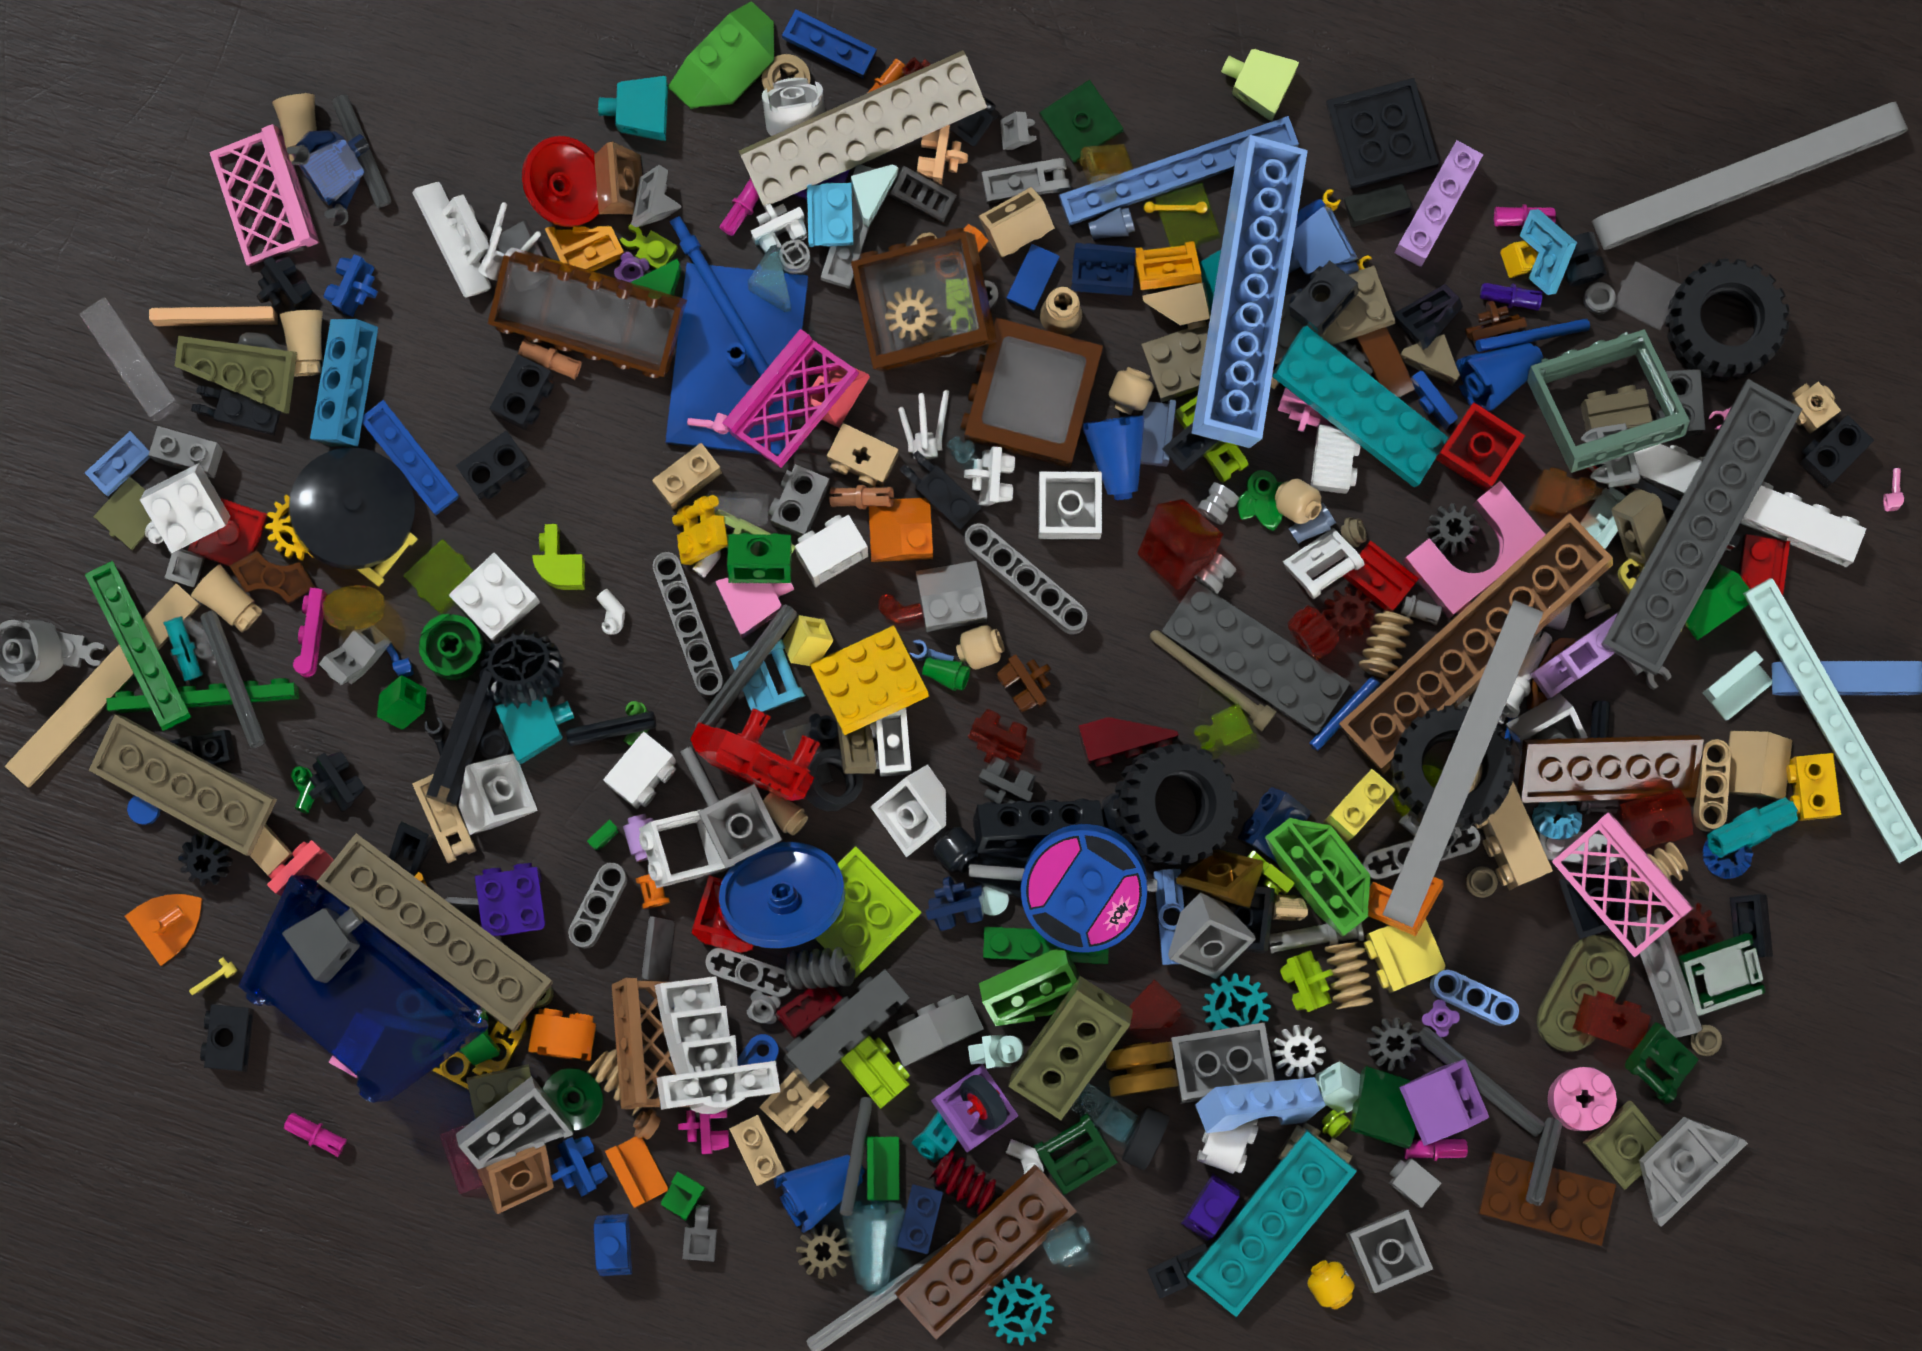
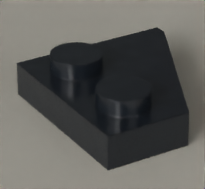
(1429, 315)

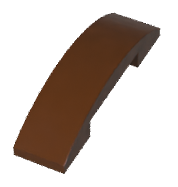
(1385, 361)

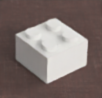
(1070, 505)
(185, 508)
(831, 549)
(494, 598)
(641, 771)

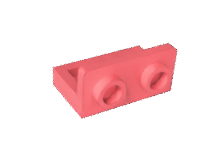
(308, 860)

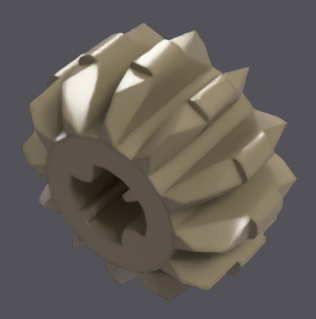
(812, 1253)

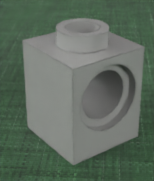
(1413, 1182)

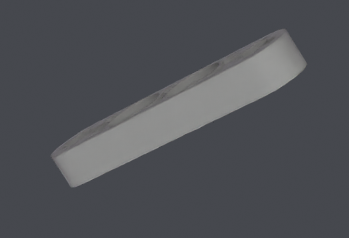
(1386, 870)

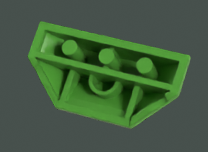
(727, 60)
(1323, 871)

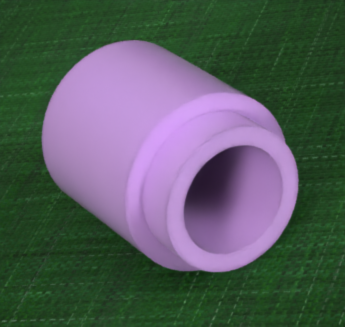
(632, 835)

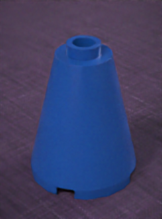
(1496, 373)
(1117, 452)
(814, 1190)

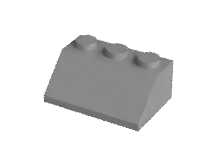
(1221, 1059)

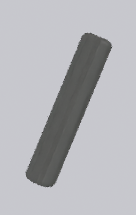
(1544, 1161)

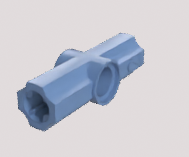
(1168, 896)

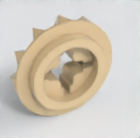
(790, 65)

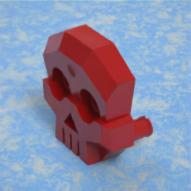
(751, 763)

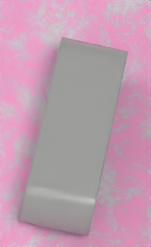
(598, 921)

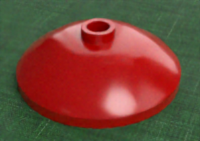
(573, 169)

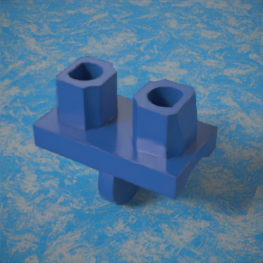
(354, 286)
(576, 1170)

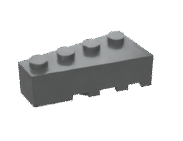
(846, 1028)

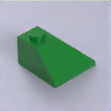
(1718, 601)

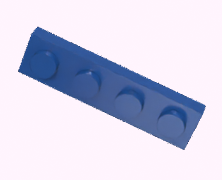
(409, 457)

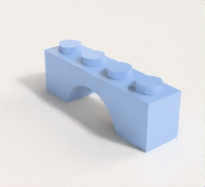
(1235, 1105)

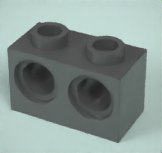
(1691, 399)

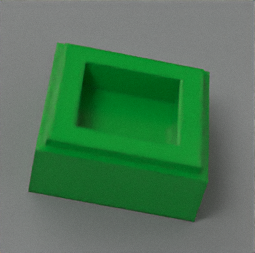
(603, 835)

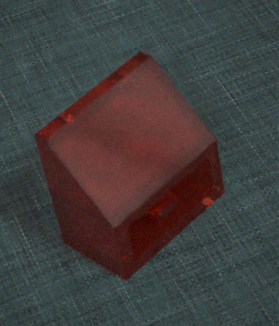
(1179, 542)

